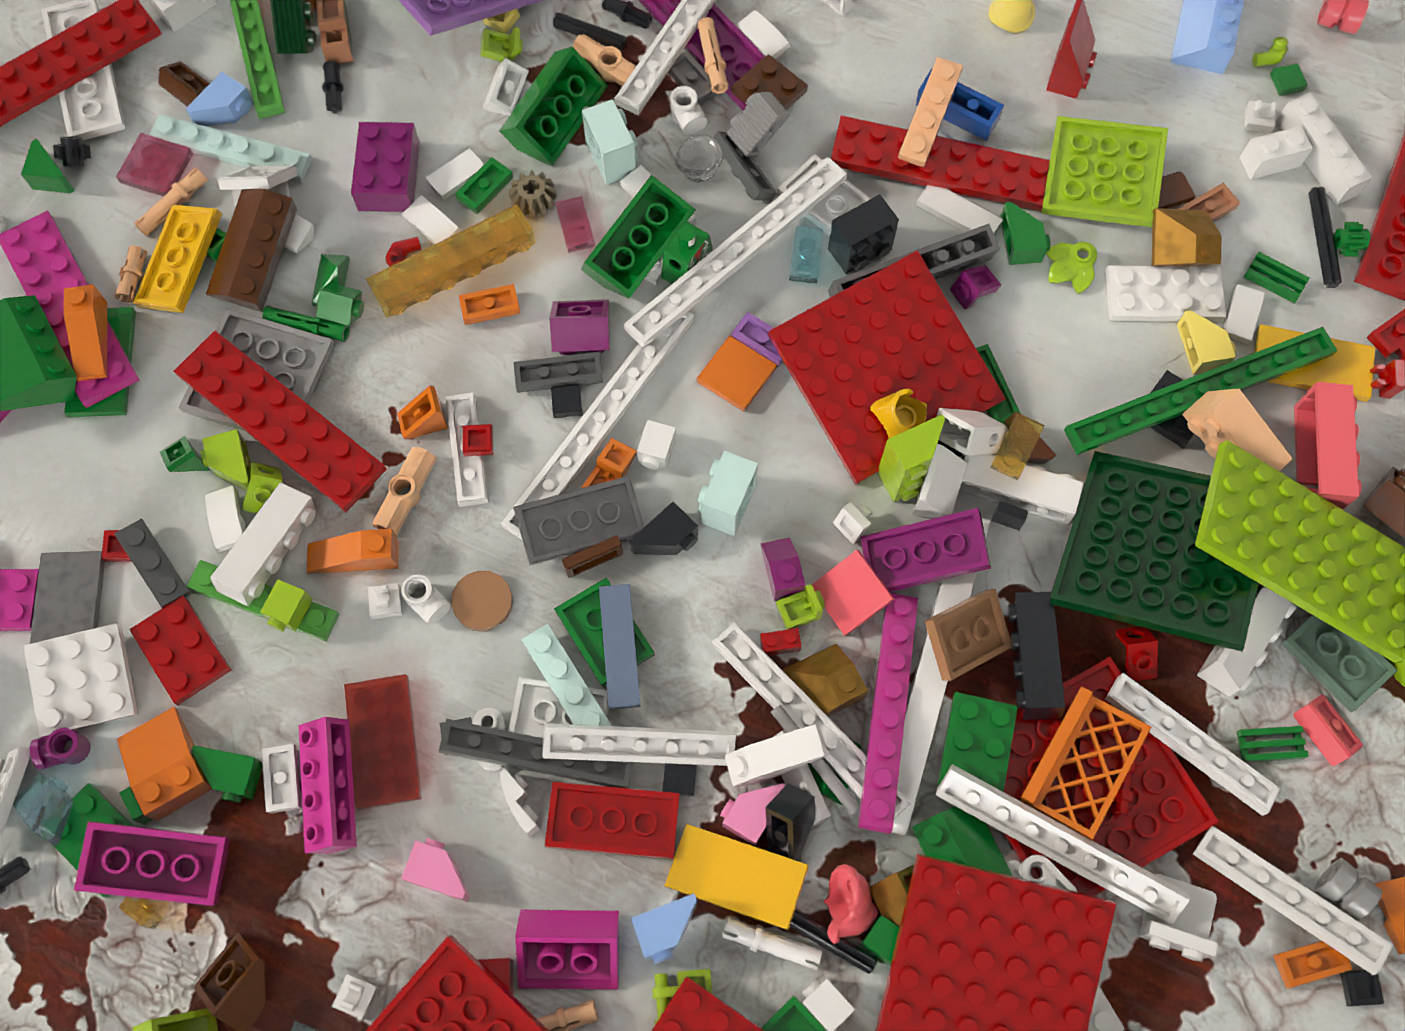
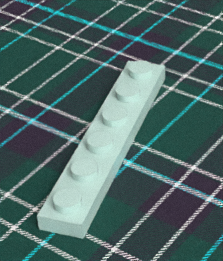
(229, 146)

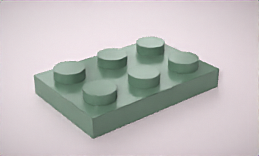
(1338, 662)

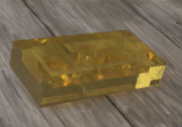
(1017, 446)

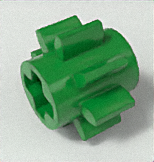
(1352, 239)

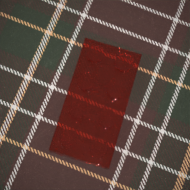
(382, 742)

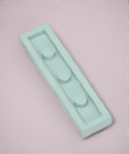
(564, 678)

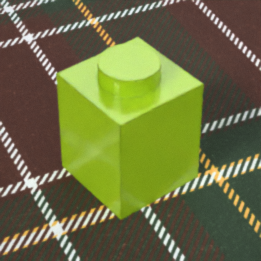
(286, 606)

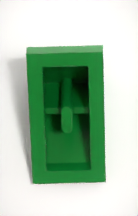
(42, 172)

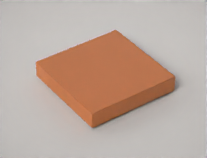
(736, 373)

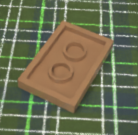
(968, 634)

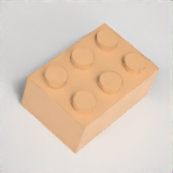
(1231, 417)

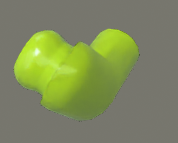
(1274, 54)

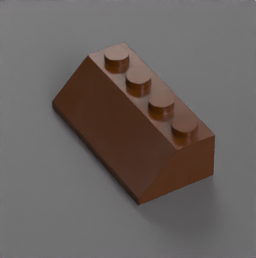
(252, 248)

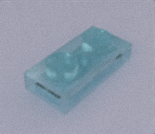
(806, 255)

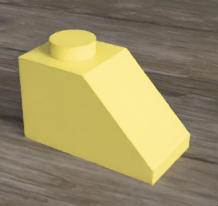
(1204, 343)

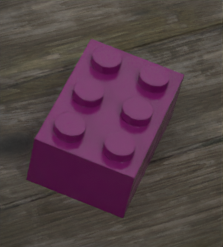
(385, 166)

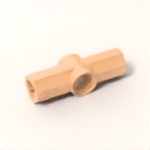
(599, 57)
(413, 475)

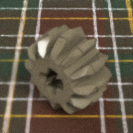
(533, 193)

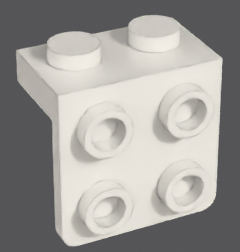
(1190, 929)

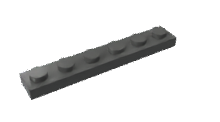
(525, 753)

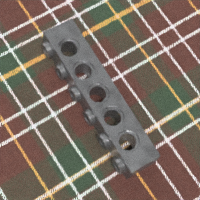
(941, 257)

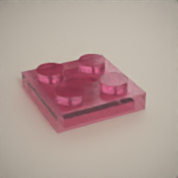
(154, 164)

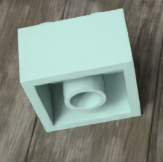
(610, 141)
(728, 492)

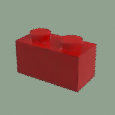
(781, 642)

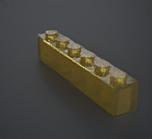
(451, 261)

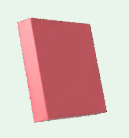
(852, 592)

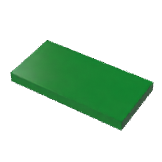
(123, 324)

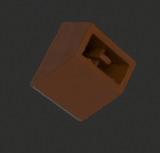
(1388, 500)

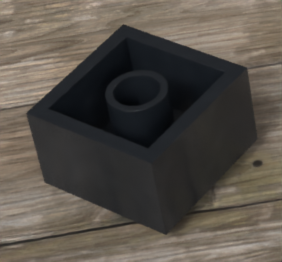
(863, 234)

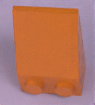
(162, 765)

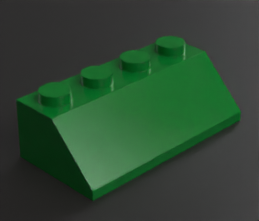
(553, 106)
(637, 238)
(960, 839)

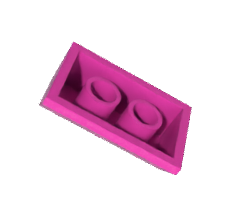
(567, 949)

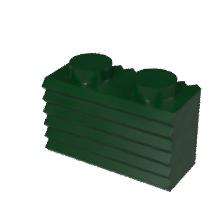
(293, 26)

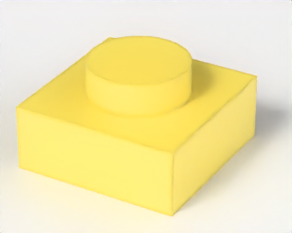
(503, 21)

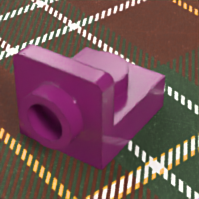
(974, 284)

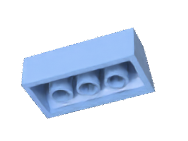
(1207, 34)

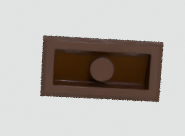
(181, 82)
(1175, 191)

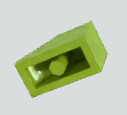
(228, 457)

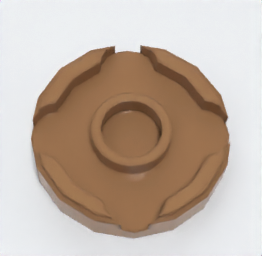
(482, 600)

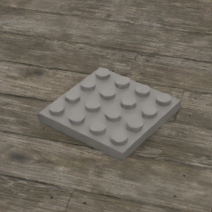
(284, 352)

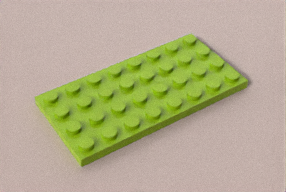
(1305, 550)

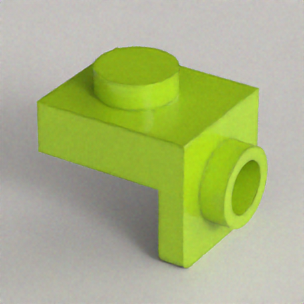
(500, 45)
(801, 608)

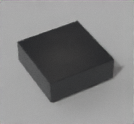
(566, 401)
(1009, 515)
(679, 778)
(1361, 988)

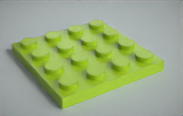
(1105, 171)

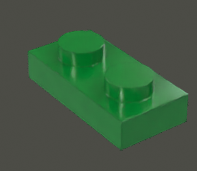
(484, 185)

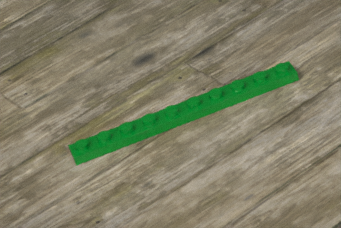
(1179, 397)

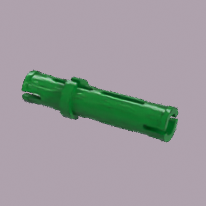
(307, 323)

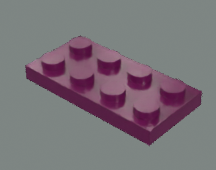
(928, 550)

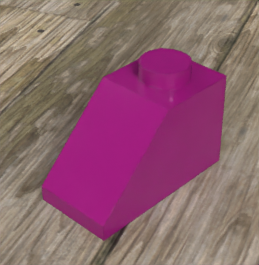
(783, 568)

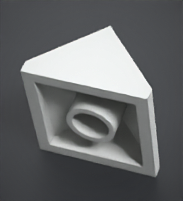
(940, 484)

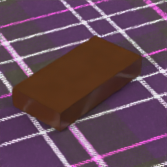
(592, 556)

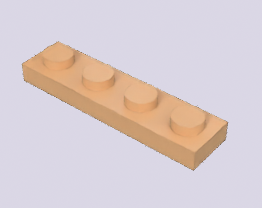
(930, 112)

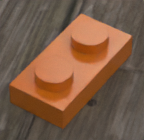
(489, 304)
(1310, 963)

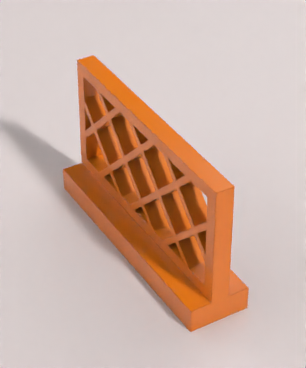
(1060, 747)

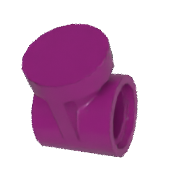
(49, 750)

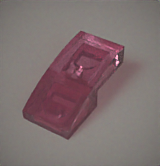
(574, 224)

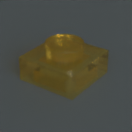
(141, 911)

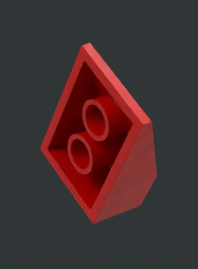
(1074, 55)

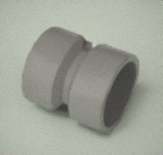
(1354, 894)

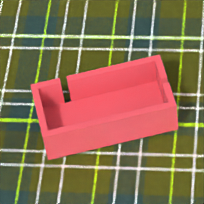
(1328, 442)

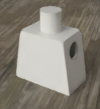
(982, 432)

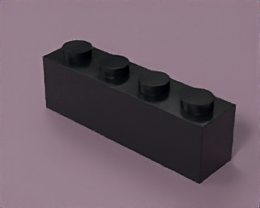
(1037, 656)

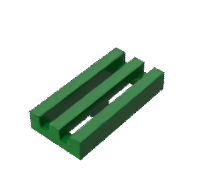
(1277, 274)
(1297, 741)

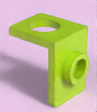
(260, 486)

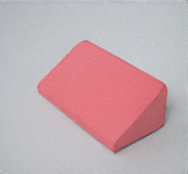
(1328, 730)

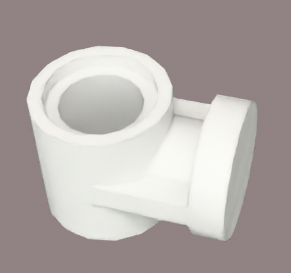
(689, 117)
(432, 605)

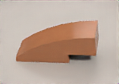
(334, 31)

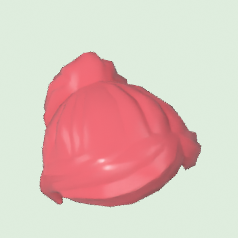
(849, 903)

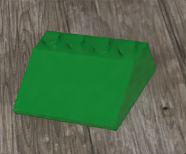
(31, 358)

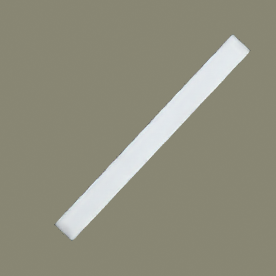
(926, 699)

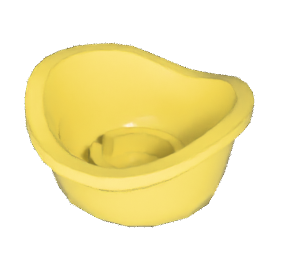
(1012, 14)

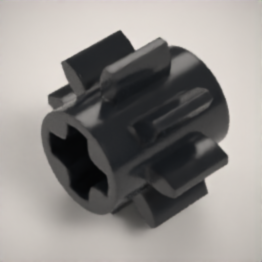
(72, 151)

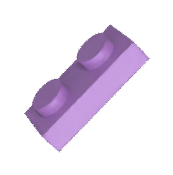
(754, 334)

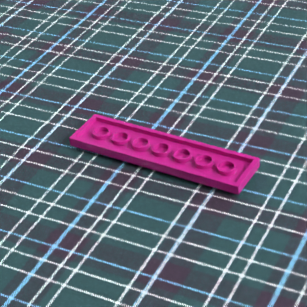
(44, 270)

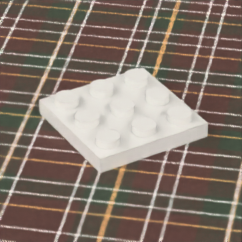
(80, 679)

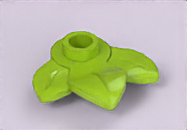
(1069, 266)

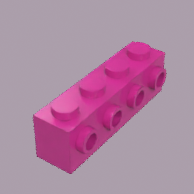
(327, 786)

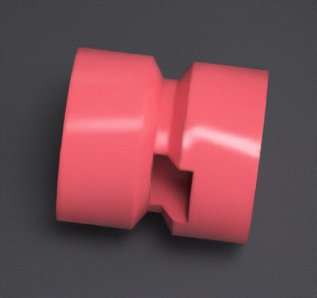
(1344, 13)

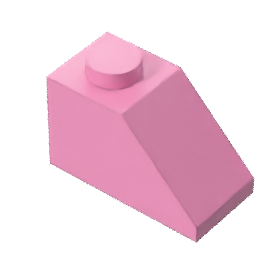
(748, 814)
(435, 870)

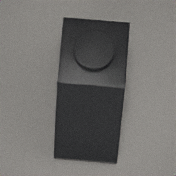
(666, 533)
(789, 821)

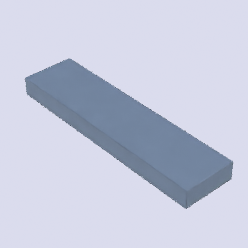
(619, 647)

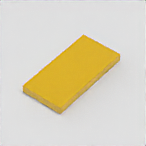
(177, 258)
(1347, 366)
(737, 876)

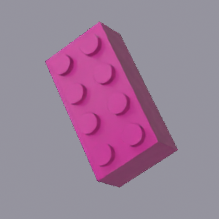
(152, 863)

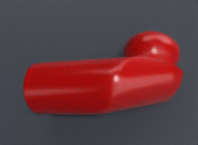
(400, 250)

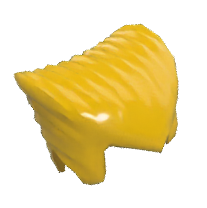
(899, 412)

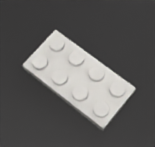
(1164, 293)

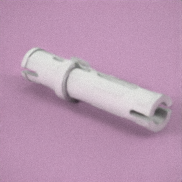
(772, 943)

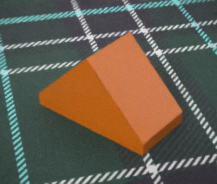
(422, 415)

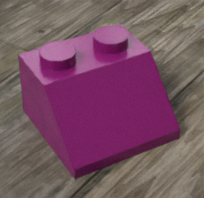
(580, 326)

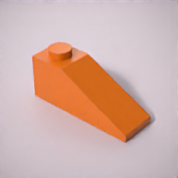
(87, 331)
(354, 552)

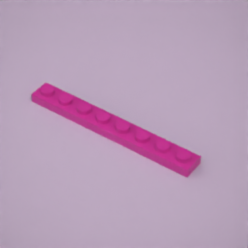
(888, 715)

